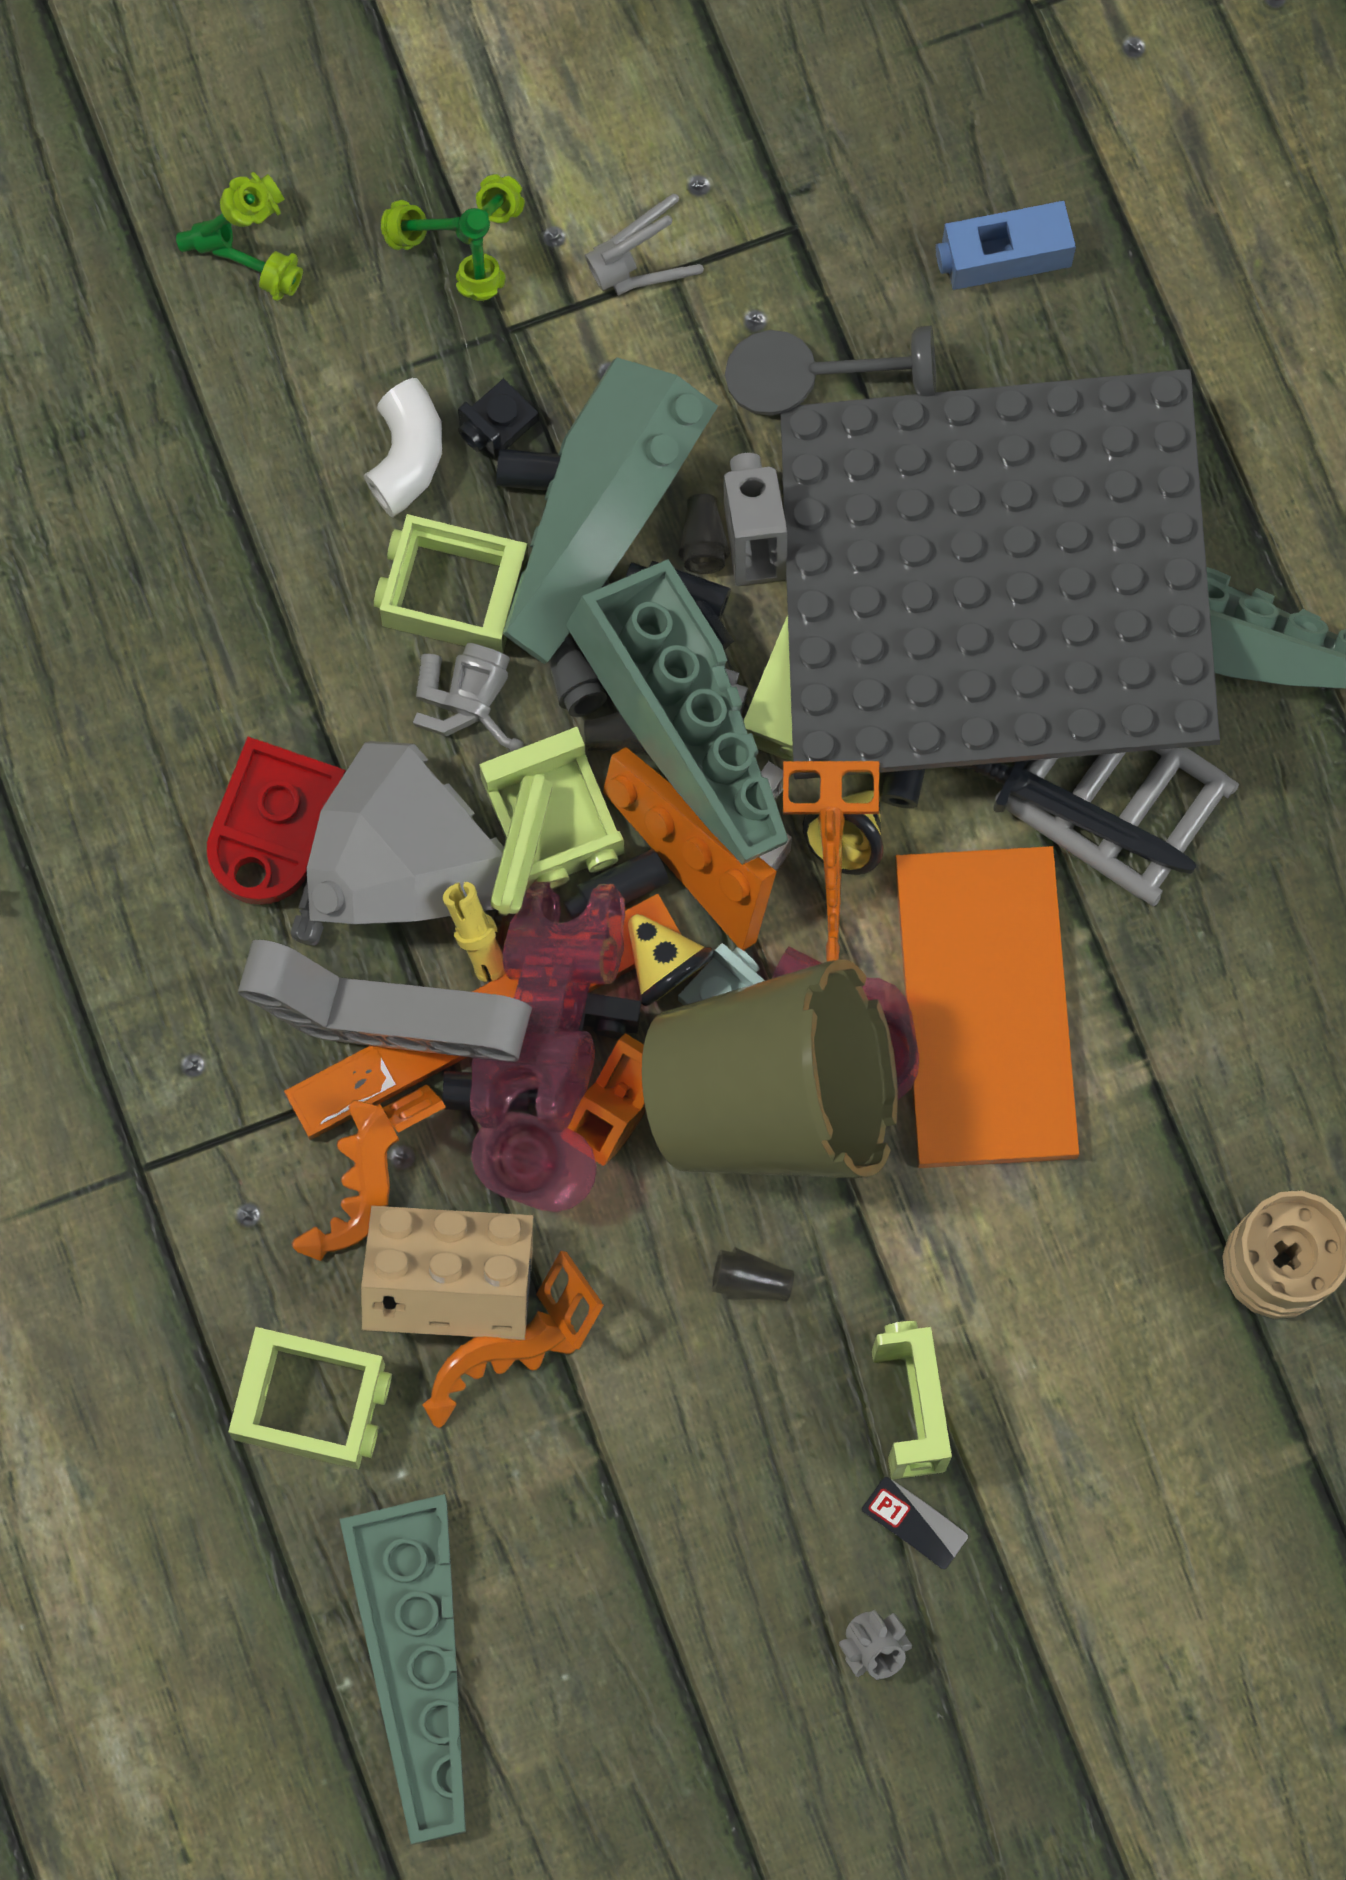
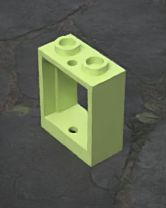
(458, 541)
(255, 1385)

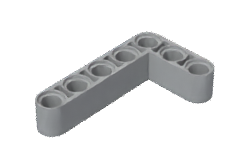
(381, 1012)

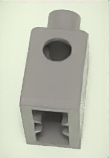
(755, 521)

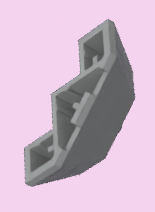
(395, 843)

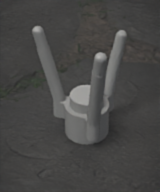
(613, 260)

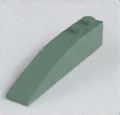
(602, 494)
(1269, 644)
(678, 701)

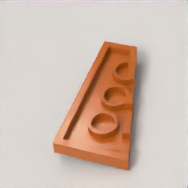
(723, 886)

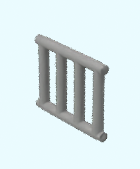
(1104, 856)

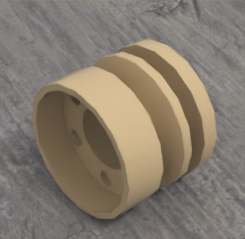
(1305, 1230)

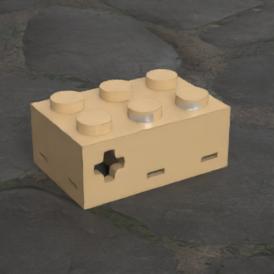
(447, 1272)

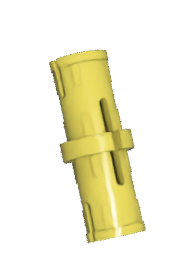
(474, 931)

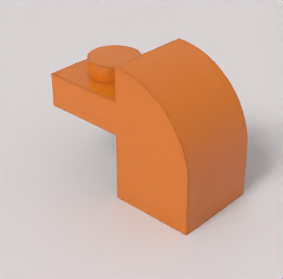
(613, 1102)

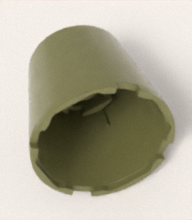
(774, 1078)

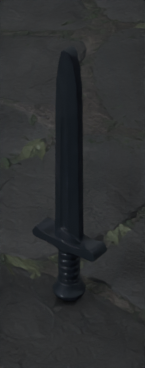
(1066, 805)

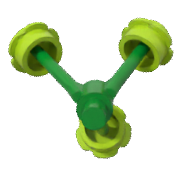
(241, 205)
(479, 273)

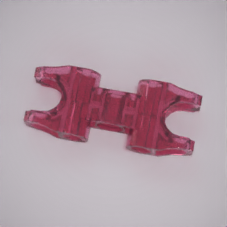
(554, 977)

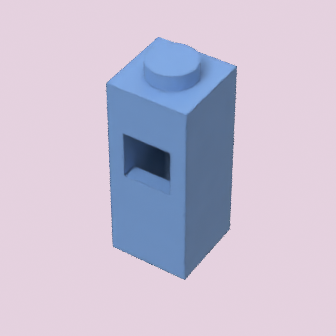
(1006, 245)

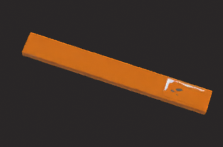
(384, 1072)

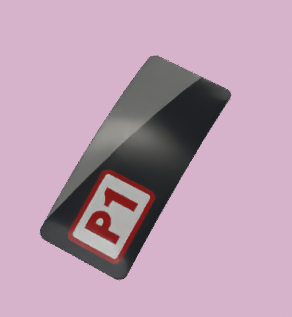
(915, 1522)

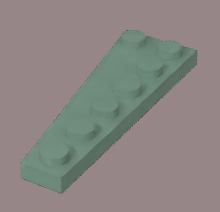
(407, 1617)

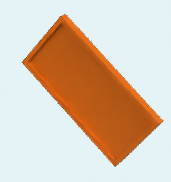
(987, 1007)

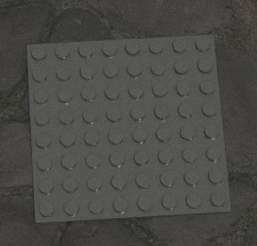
(998, 574)

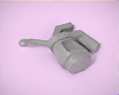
(474, 686)

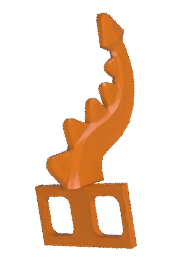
(831, 824)
(370, 1167)
(542, 1334)

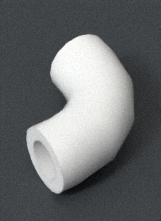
(414, 448)

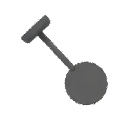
(777, 370)

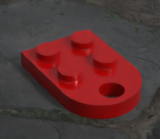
(269, 820)

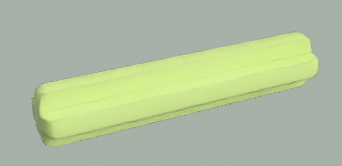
(521, 844)

